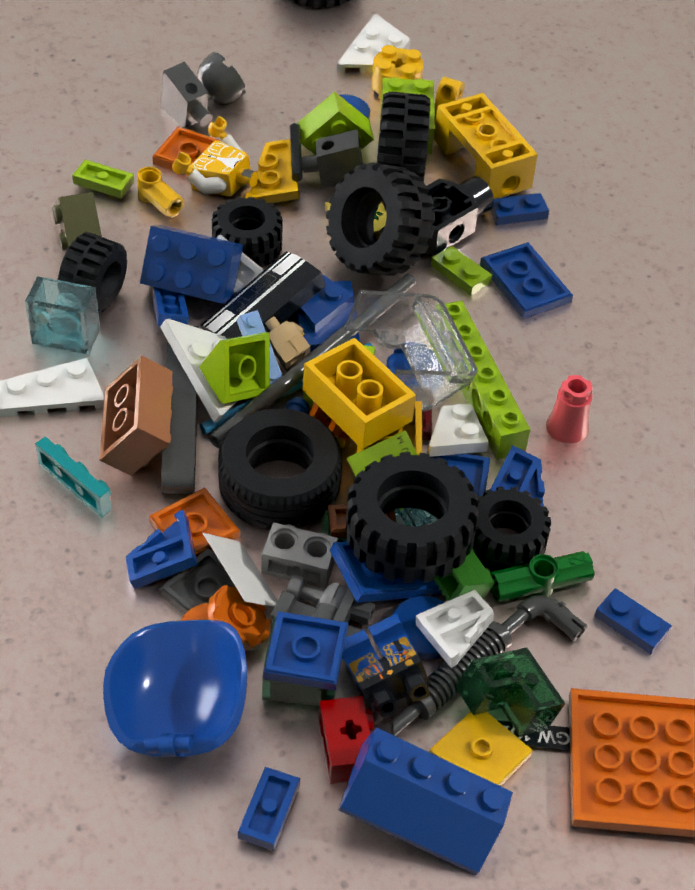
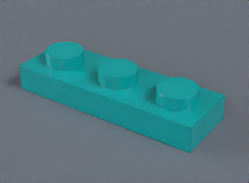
(74, 476)

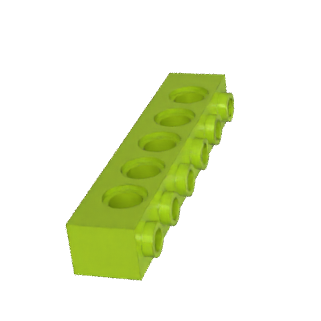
(488, 392)

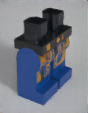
(394, 675)

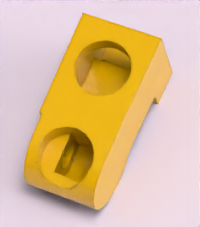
(448, 91)

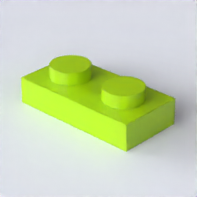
(103, 178)
(461, 270)

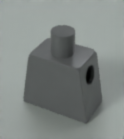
(184, 96)
(334, 157)

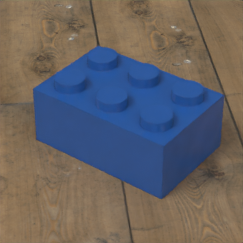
(191, 263)

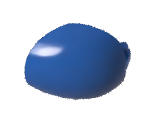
(176, 688)

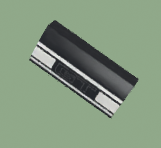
(274, 293)

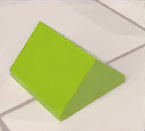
(239, 367)

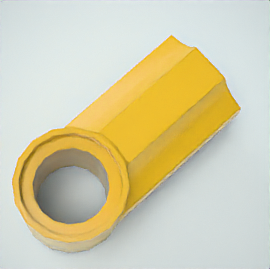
(155, 191)

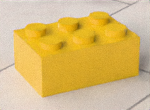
(358, 392)

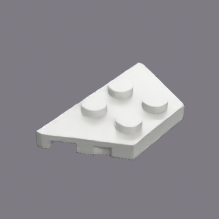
(369, 43)
(191, 348)

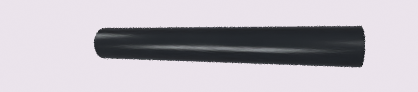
(296, 155)

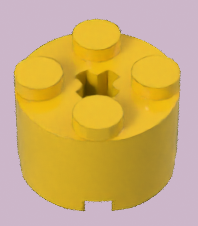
(395, 63)

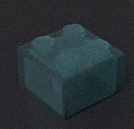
(63, 315)

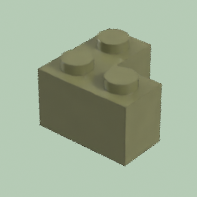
(76, 216)

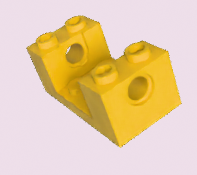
(499, 150)

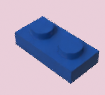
(519, 209)
(633, 621)
(269, 808)

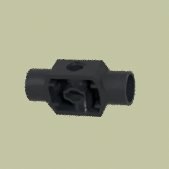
(456, 210)

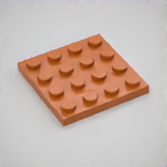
(632, 762)

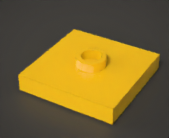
(483, 748)

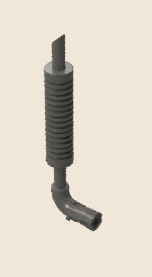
(493, 641)

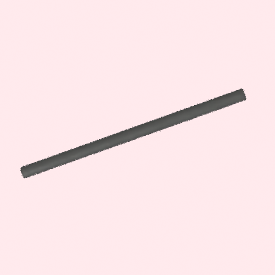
(295, 374)

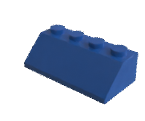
(425, 801)

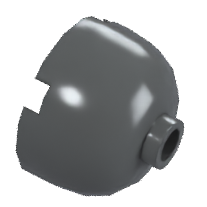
(220, 81)

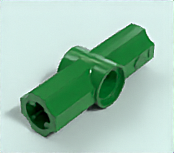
(542, 575)

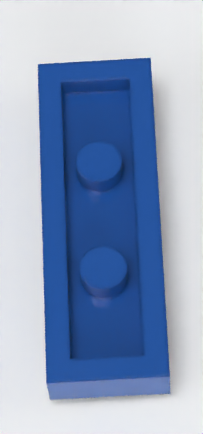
(169, 306)

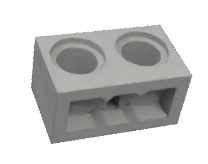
(298, 553)

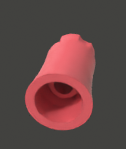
(571, 411)

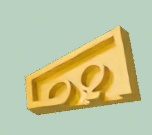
(275, 174)

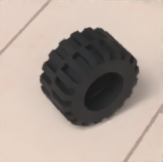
(251, 224)
(96, 263)
(511, 511)

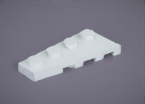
(50, 388)

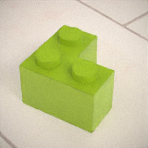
(332, 118)

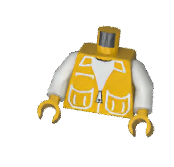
(220, 167)

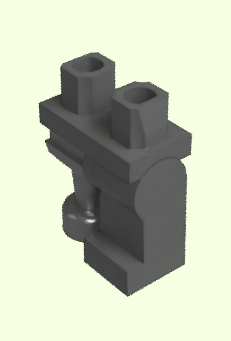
(332, 603)

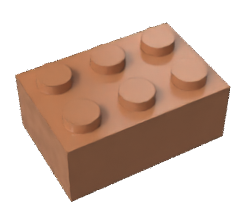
(136, 416)

